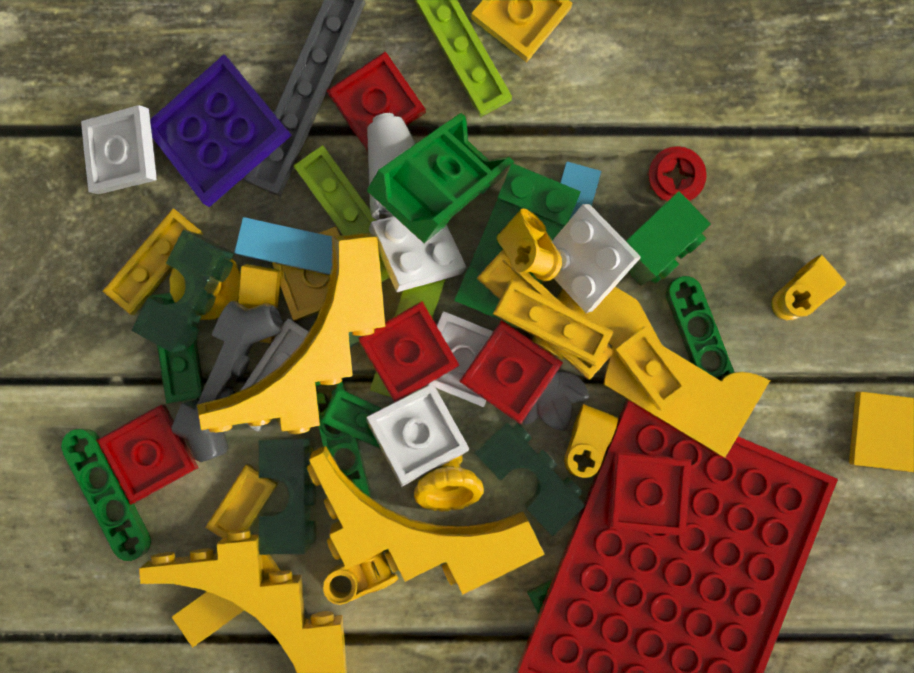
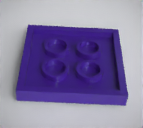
(217, 130)

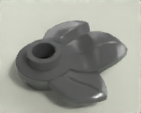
(555, 401)

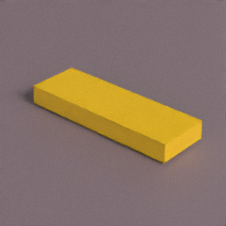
(148, 264)
(553, 322)
(212, 612)

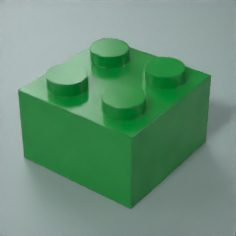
(667, 234)

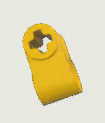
(530, 246)
(810, 287)
(592, 434)
(362, 577)

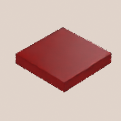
(375, 91)
(409, 352)
(511, 372)
(147, 454)
(649, 493)

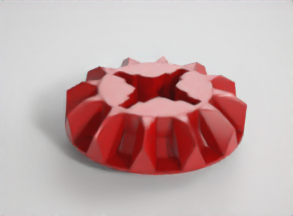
(689, 165)

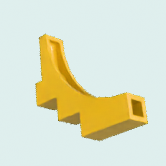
(289, 392)
(366, 528)
(276, 602)

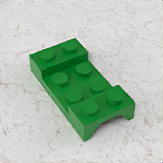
(436, 179)
(521, 189)

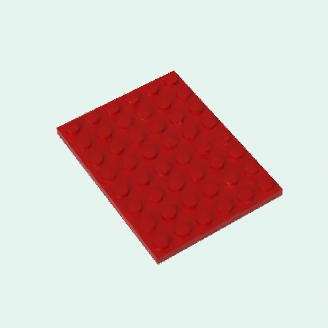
(676, 599)

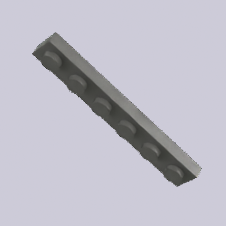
(307, 89)

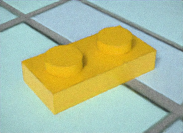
(652, 368)

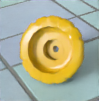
(448, 488)

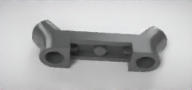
(238, 329)

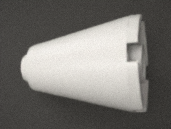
(386, 141)

